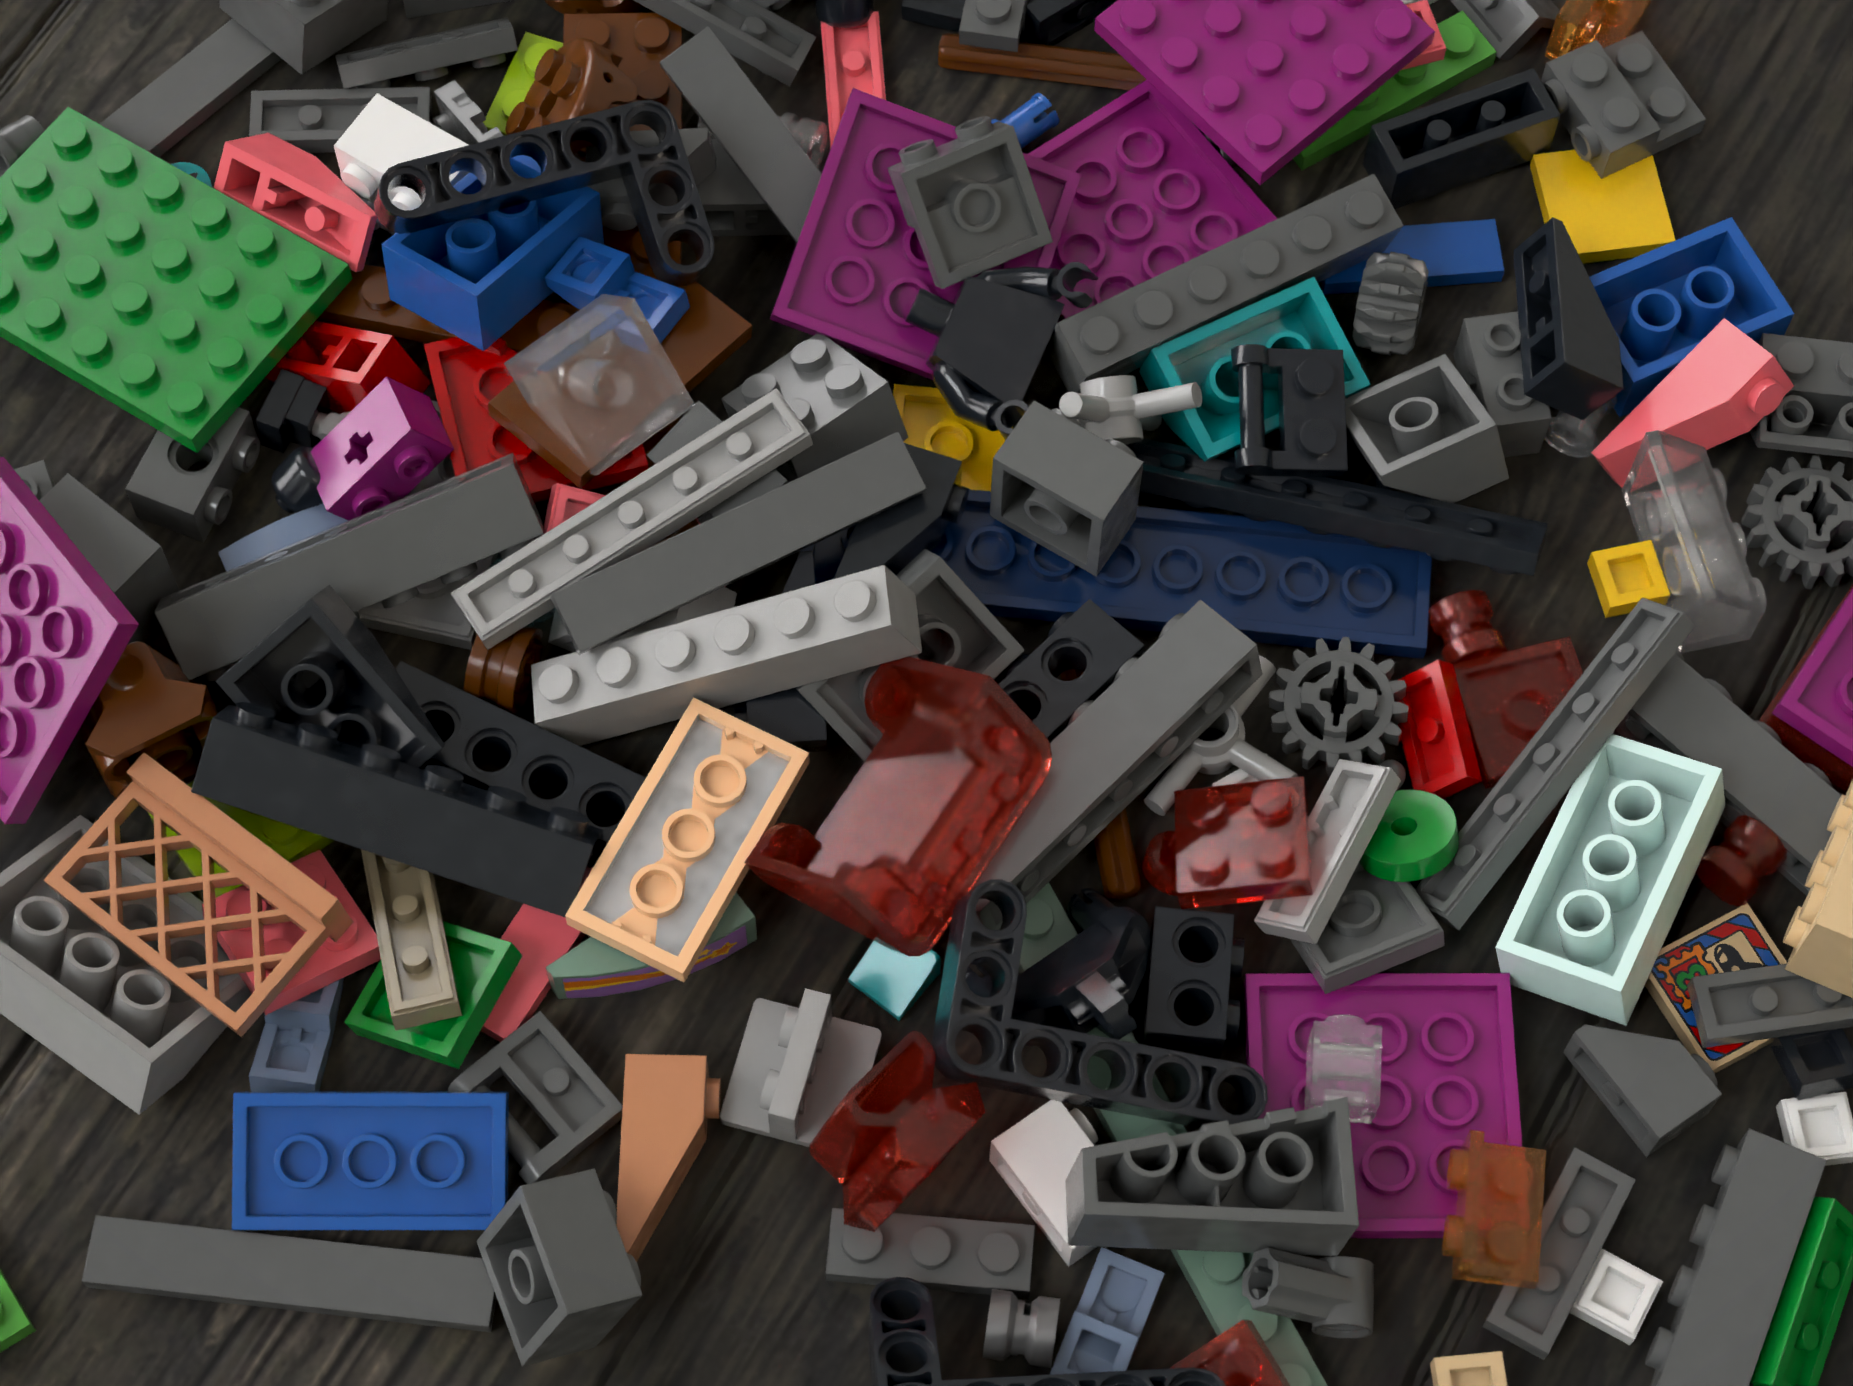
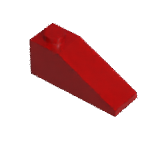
(349, 363)

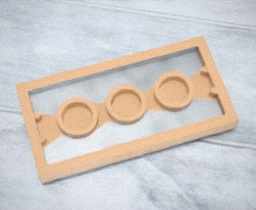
(687, 839)

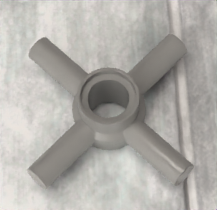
(1116, 410)
(1222, 754)

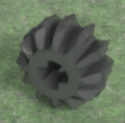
(1390, 303)

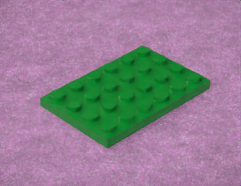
(149, 279)

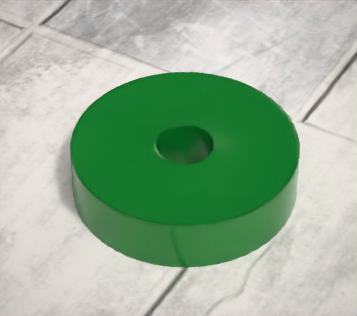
(1412, 838)

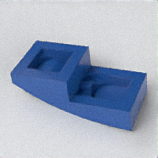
(596, 269)

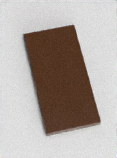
(694, 346)

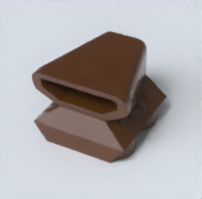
(150, 711)

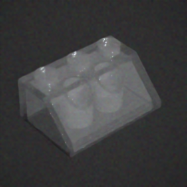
(1702, 554)

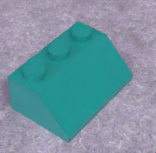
(1285, 320)

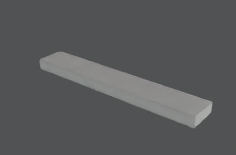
(633, 516)

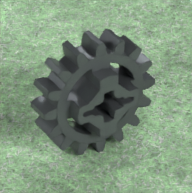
(1790, 532)
(1314, 702)

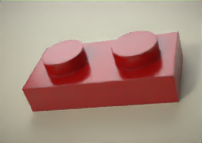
(1437, 732)

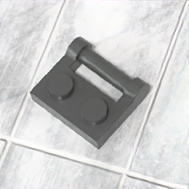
(555, 1086)

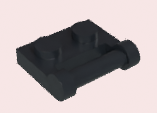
(1309, 411)

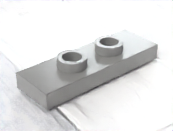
(1338, 837)

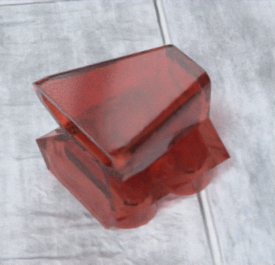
(893, 1132)

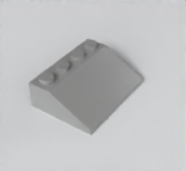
(91, 993)

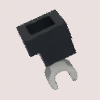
(295, 413)

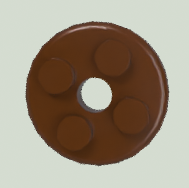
(572, 84)

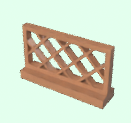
(231, 848)

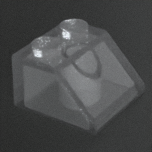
(601, 381)

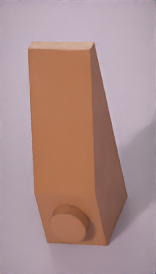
(660, 1137)

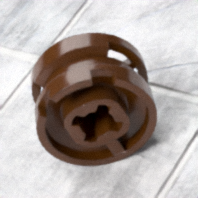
(504, 670)

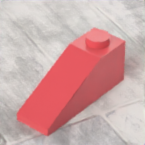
(297, 195)
(1705, 399)

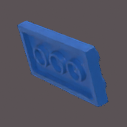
(369, 1160)

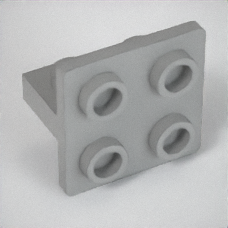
(796, 1068)

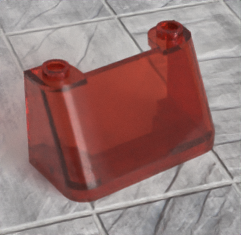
(920, 810)

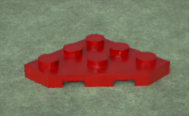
(464, 385)

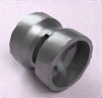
(1021, 1328)

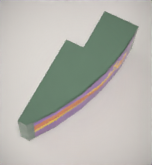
(601, 970)

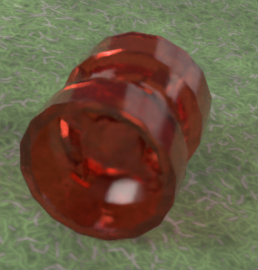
(1466, 626)
(1741, 860)

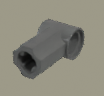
(1325, 1291)

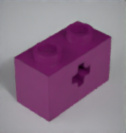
(380, 450)

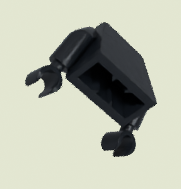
(995, 337)

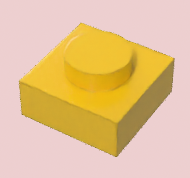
(1626, 576)

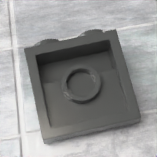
(1620, 102)
(970, 200)

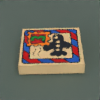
(1721, 946)

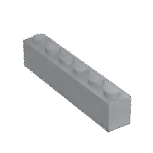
(728, 656)

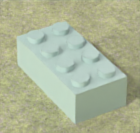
(1612, 878)

